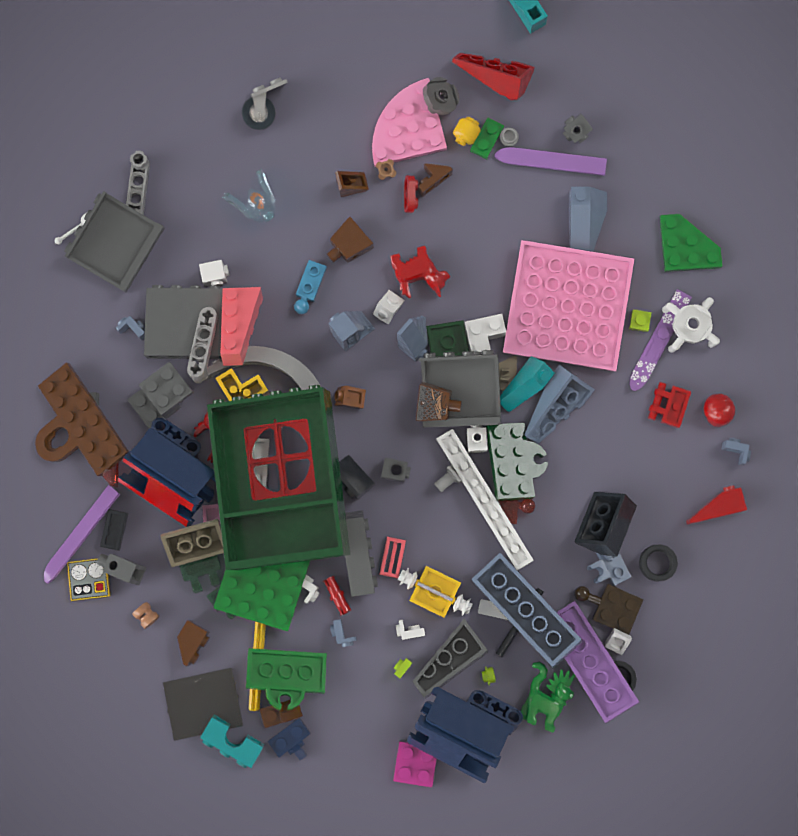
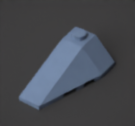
(586, 216)

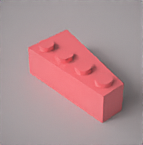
(239, 315)

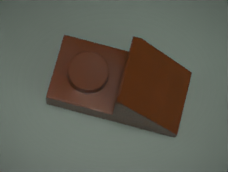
(437, 175)
(272, 716)

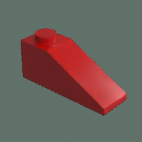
(723, 504)

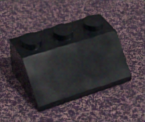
(606, 523)

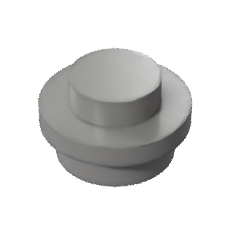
(509, 137)

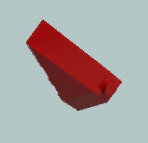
(505, 79)

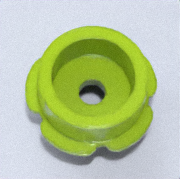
(489, 675)

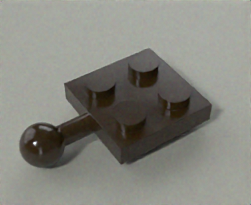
(615, 607)

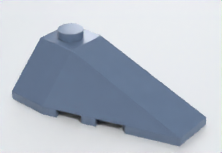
(413, 337)
(558, 399)

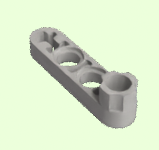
(140, 189)
(202, 343)

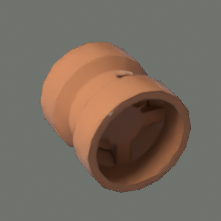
(149, 618)

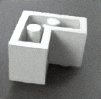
(482, 330)

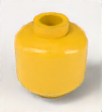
(466, 131)

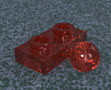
(511, 508)

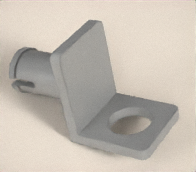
(450, 477)

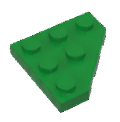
(686, 246)

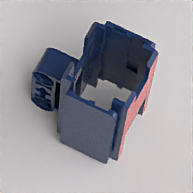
(168, 472)

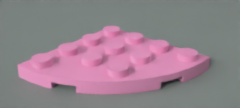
(407, 127)

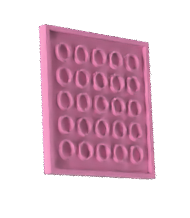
(568, 305)

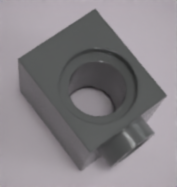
(389, 463)

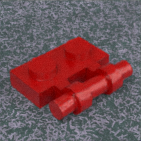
(675, 405)

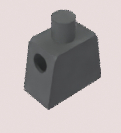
(122, 568)

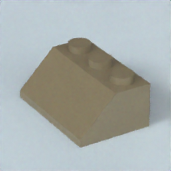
(193, 542)

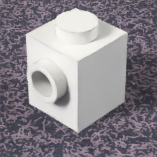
(214, 273)

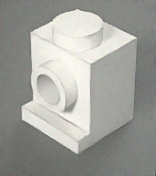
(473, 445)

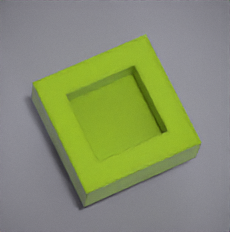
(640, 320)
(401, 667)

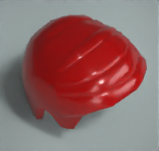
(719, 410)

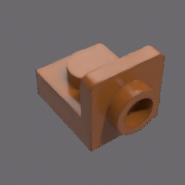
(350, 397)

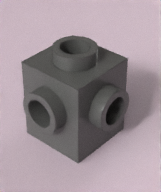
(584, 128)

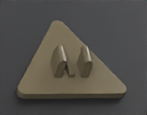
(507, 371)

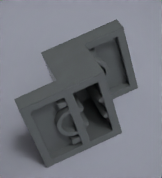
(160, 394)

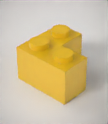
(233, 387)

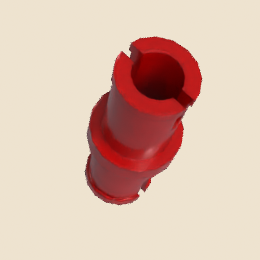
(337, 595)

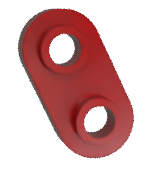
(410, 187)

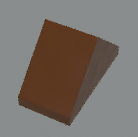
(351, 182)

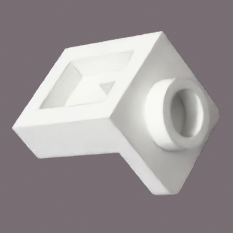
(413, 631)

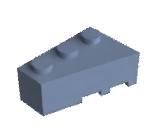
(349, 328)

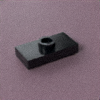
(114, 529)

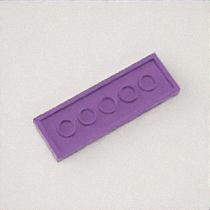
(596, 668)

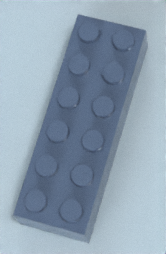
(527, 610)

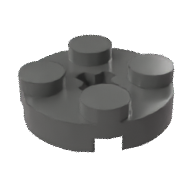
(434, 102)

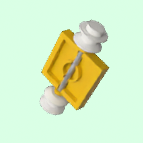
(435, 591)

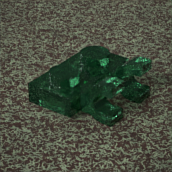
(193, 570)

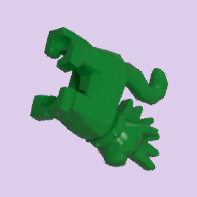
(543, 703)

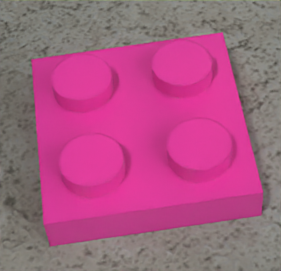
(414, 766)

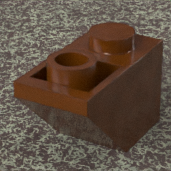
(190, 641)

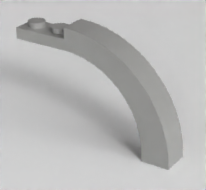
(273, 358)

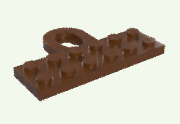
(82, 419)

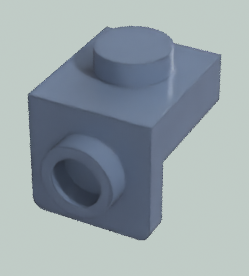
(127, 322)
(734, 445)
(337, 630)

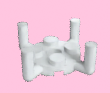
(681, 326)

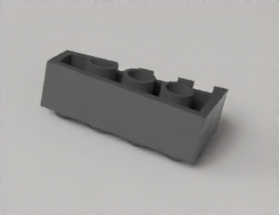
(359, 562)
(451, 659)

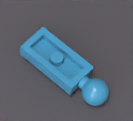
(309, 286)

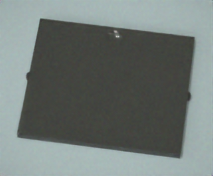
(197, 698)

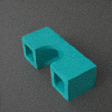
(216, 735)

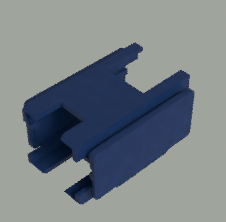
(465, 732)

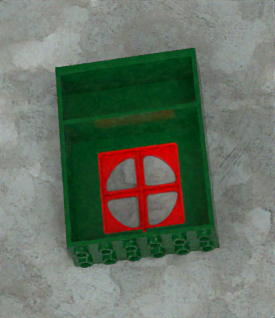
(288, 524)

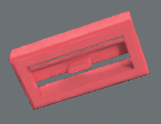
(389, 573)

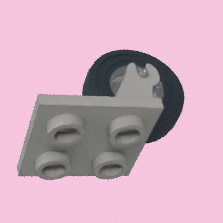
(258, 110)

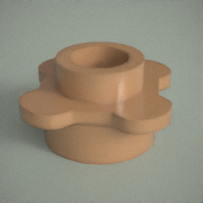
(386, 164)

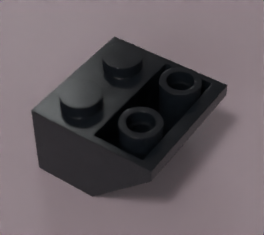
(354, 478)

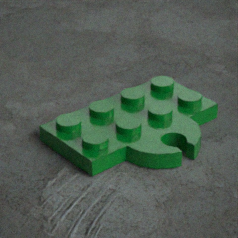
(286, 674)

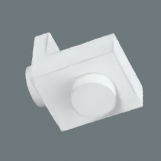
(388, 307)
(308, 584)

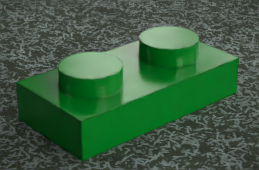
(487, 138)

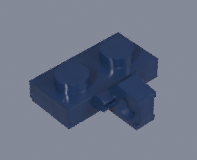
(291, 740)

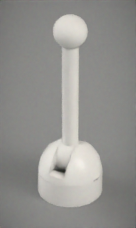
(58, 240)

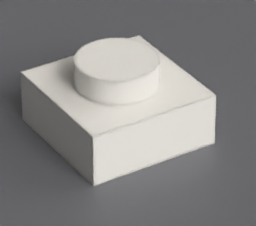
(618, 641)

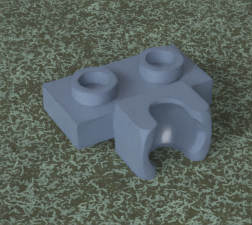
(611, 568)

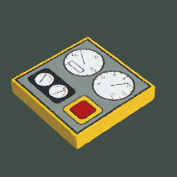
(87, 580)

